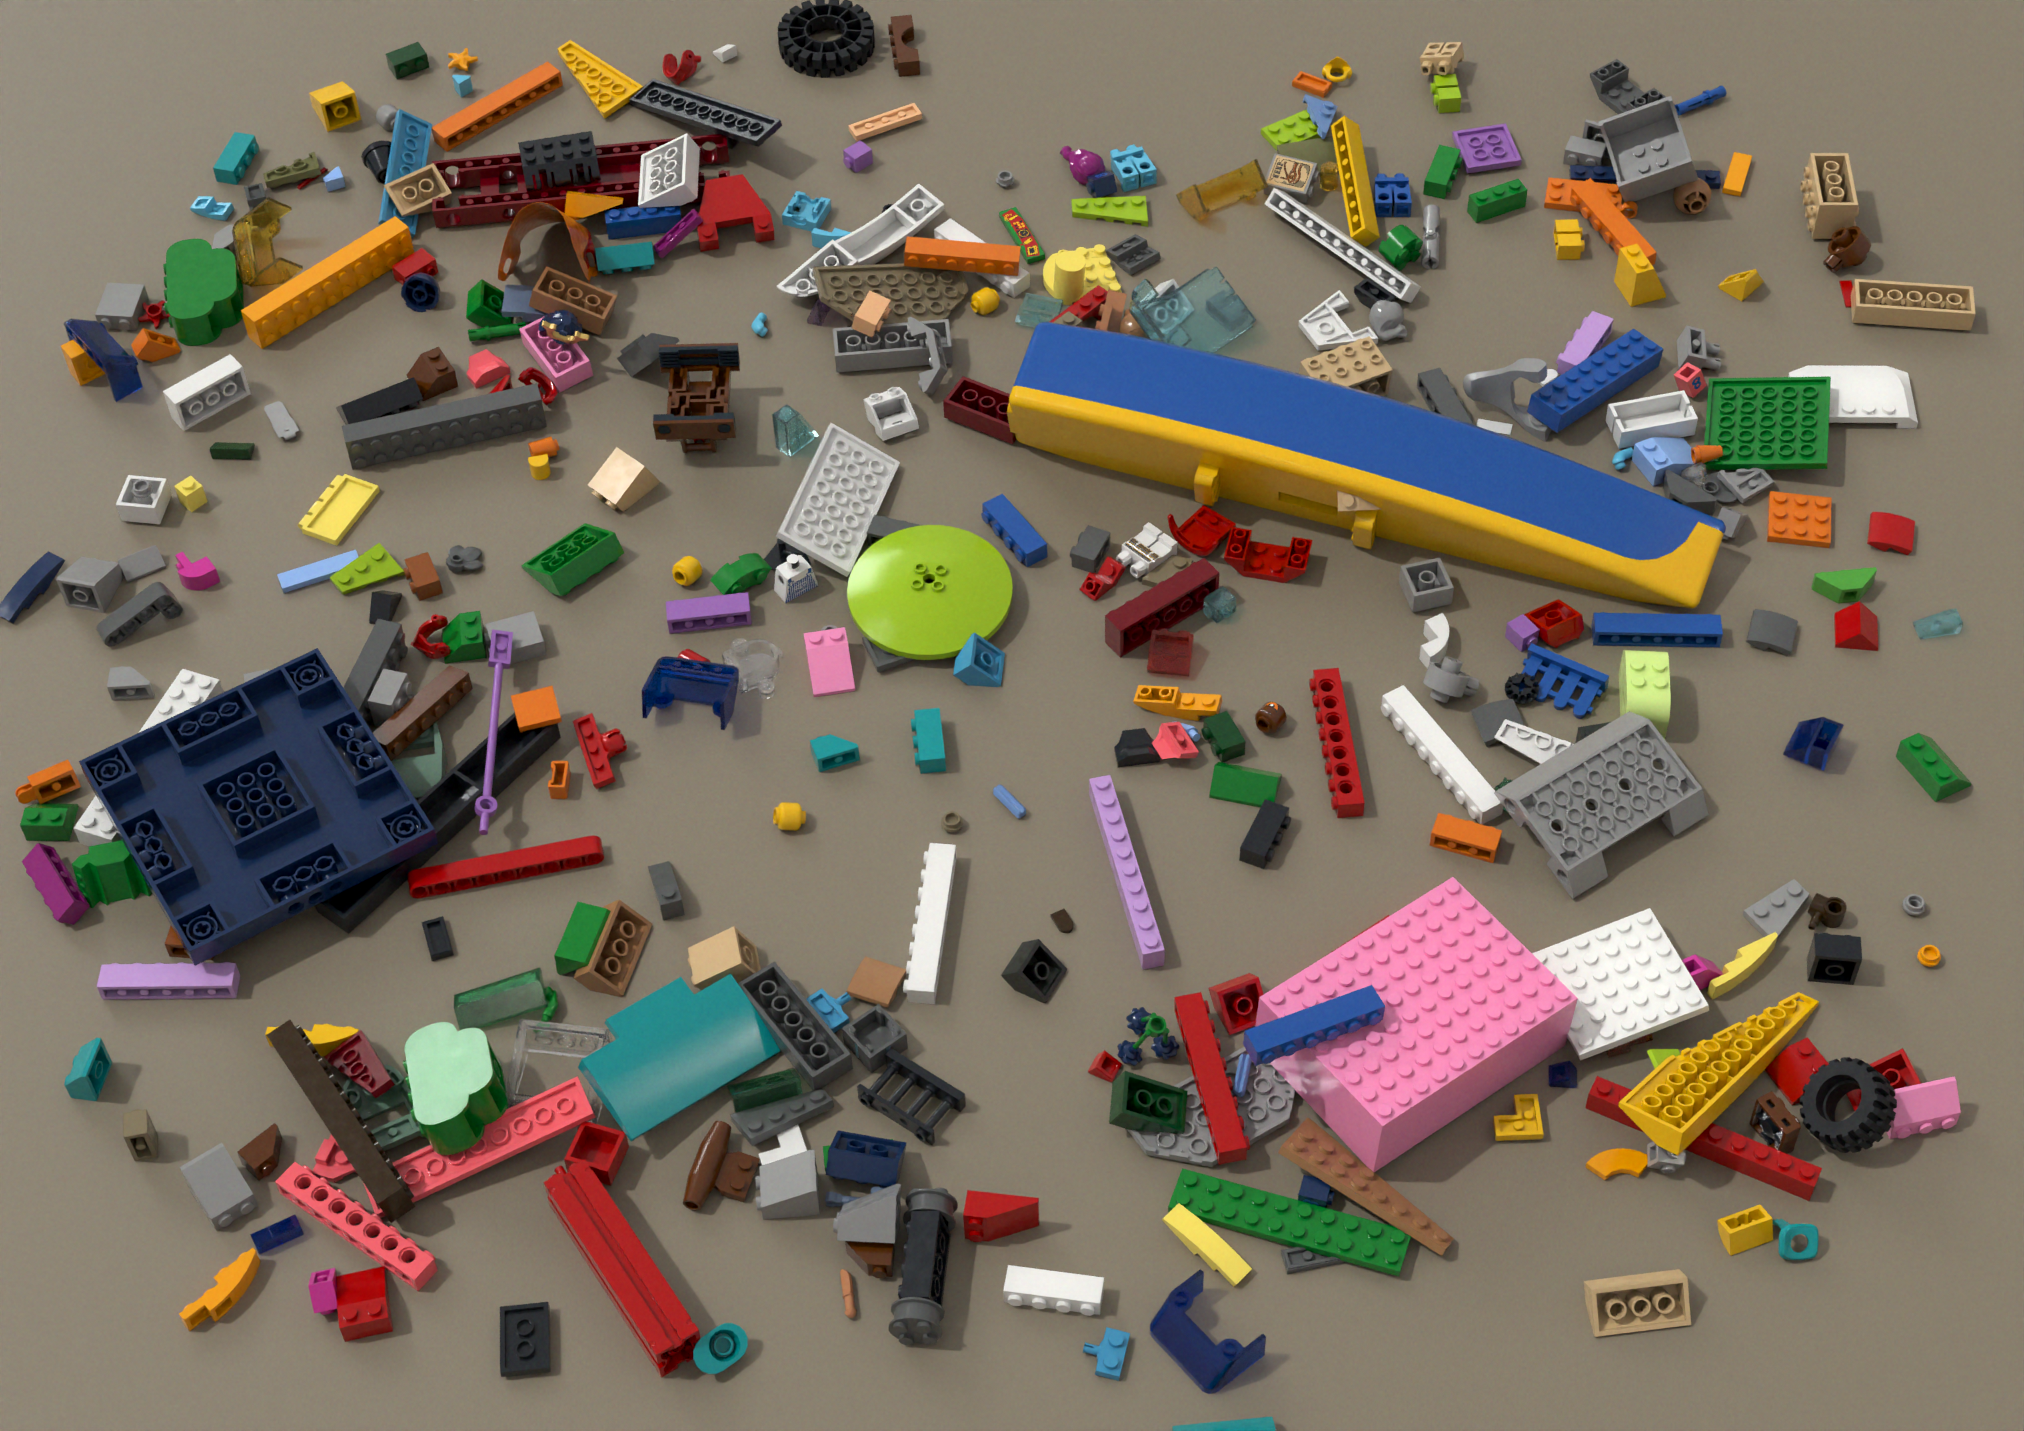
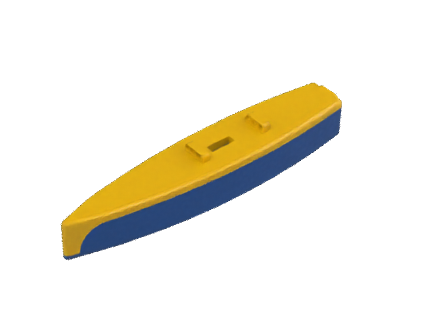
(1298, 439)

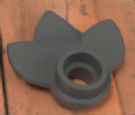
(1715, 486)
(463, 558)

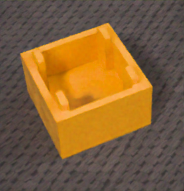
(80, 363)

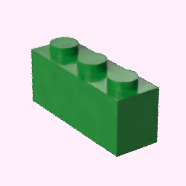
(1442, 172)
(1497, 200)

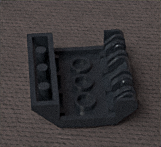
(558, 156)

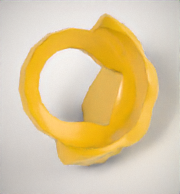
(1337, 65)

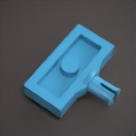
(830, 1009)
(1109, 1353)

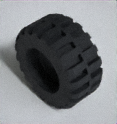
(1869, 1119)

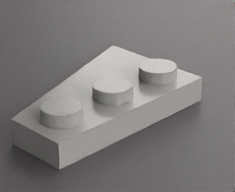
(1777, 909)

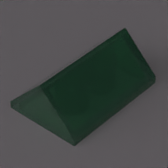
(765, 1089)

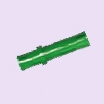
(495, 331)

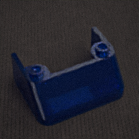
(107, 354)
(691, 682)
(1191, 1349)

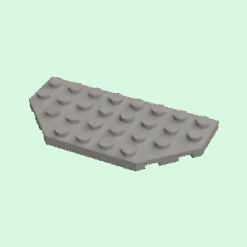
(1263, 1109)

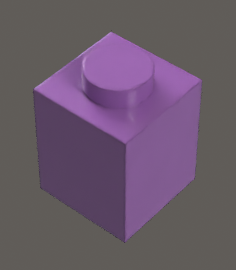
(857, 156)
(1522, 632)

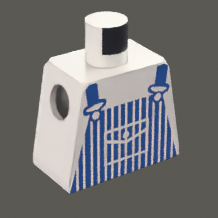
(794, 578)

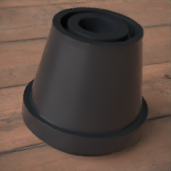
(376, 159)

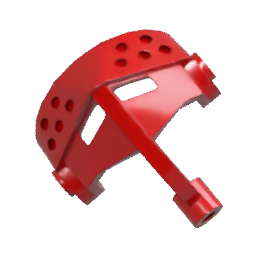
(686, 68)
(542, 380)
(420, 642)

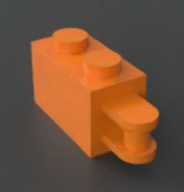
(48, 783)

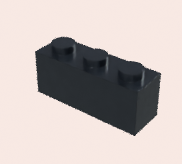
(1265, 834)

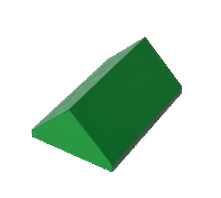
(1244, 784)
(580, 937)

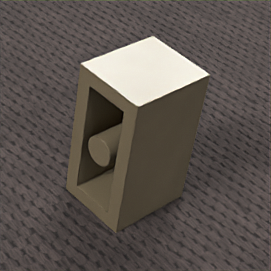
(140, 1135)

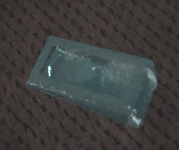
(1939, 624)

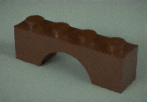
(906, 58)

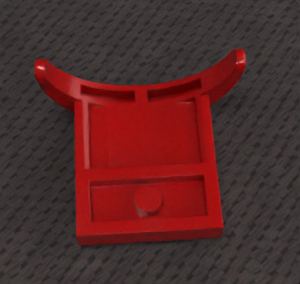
(1201, 531)

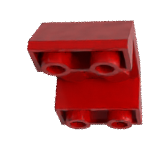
(1266, 560)

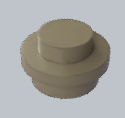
(951, 822)

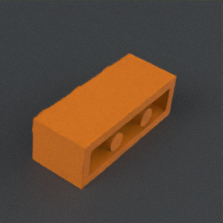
(1465, 837)

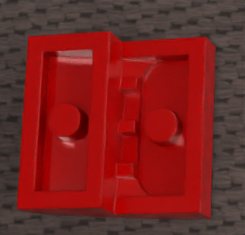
(1891, 531)

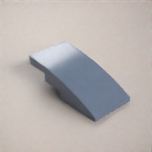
(517, 301)

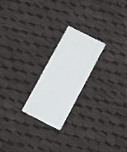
(1498, 427)

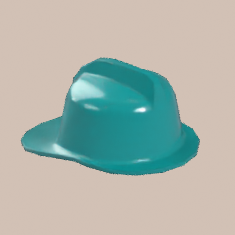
(720, 1348)

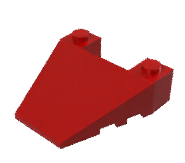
(731, 203)

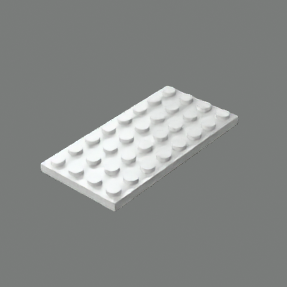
(838, 499)

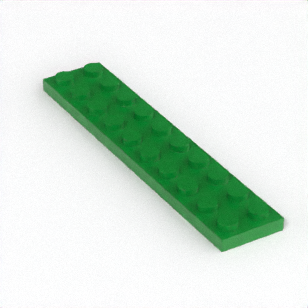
(1292, 1222)

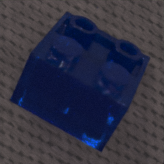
(1814, 741)

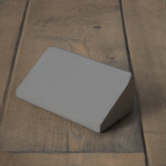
(141, 563)

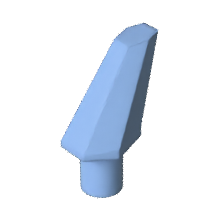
(1191, 731)

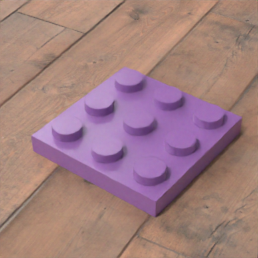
(1486, 148)

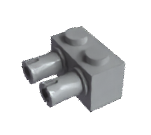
(1693, 349)

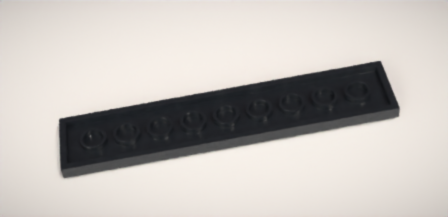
(706, 112)

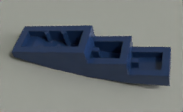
(33, 582)

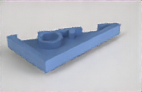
(1321, 113)

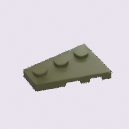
(291, 174)

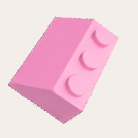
(1925, 1108)

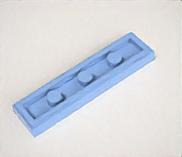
(314, 572)

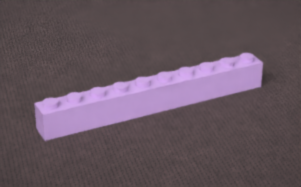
(1126, 872)

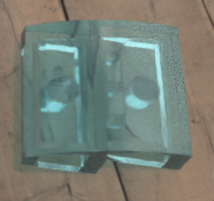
(1038, 310)

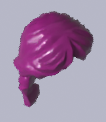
(1083, 163)

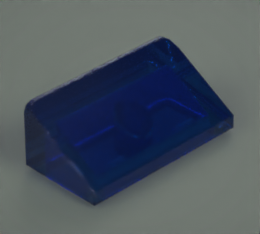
(277, 1234)

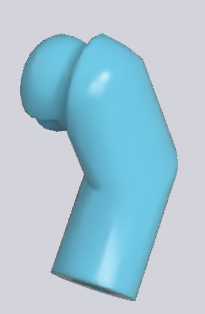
(758, 324)
(1619, 457)

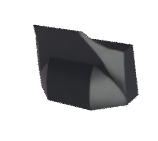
(1370, 292)
(1135, 748)

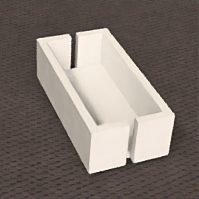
(1651, 417)

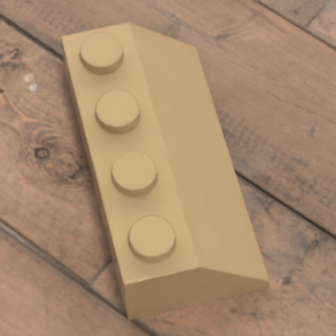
(1638, 1302)

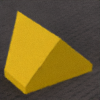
(1741, 284)

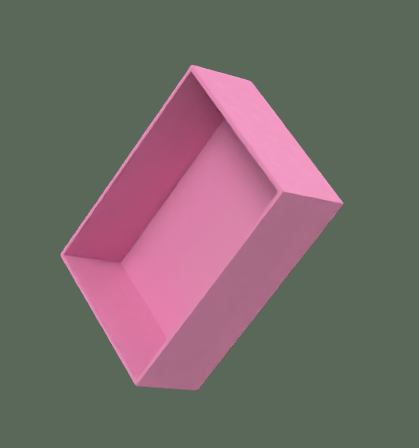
(1456, 1026)

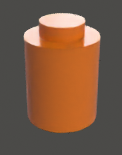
(544, 446)

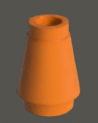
(1705, 453)

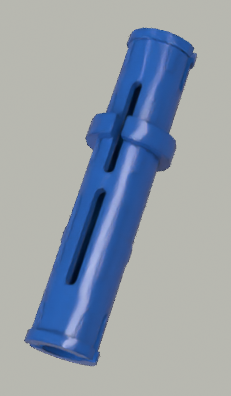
(1706, 97)

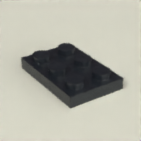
(525, 1339)

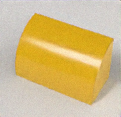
(1745, 1229)

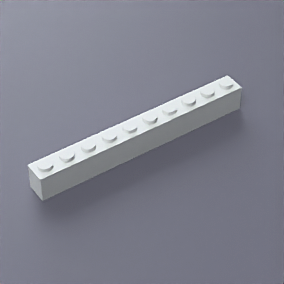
(1343, 245)

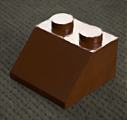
(433, 374)

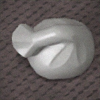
(1387, 320)

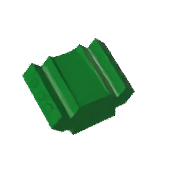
(109, 874)

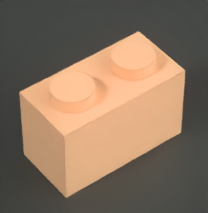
(871, 314)

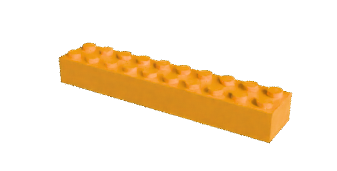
(327, 282)

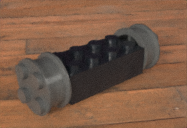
(924, 1272)

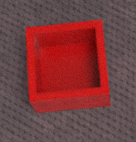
(602, 1149)

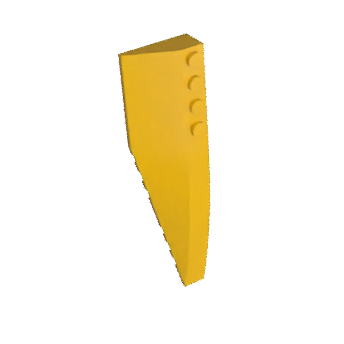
(1703, 1081)

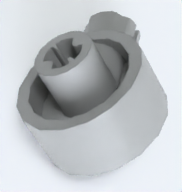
(1448, 680)

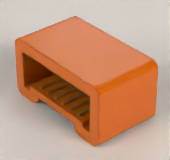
(560, 781)

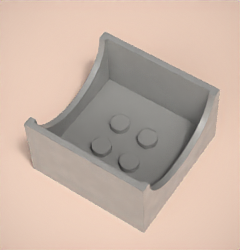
(1648, 150)

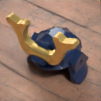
(563, 327)

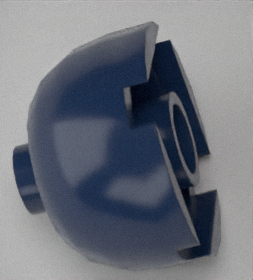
(420, 292)

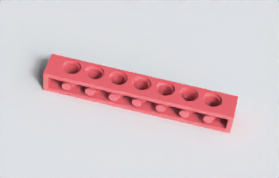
(414, 1273)

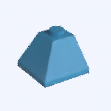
(979, 663)

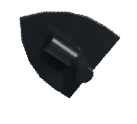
(780, 552)

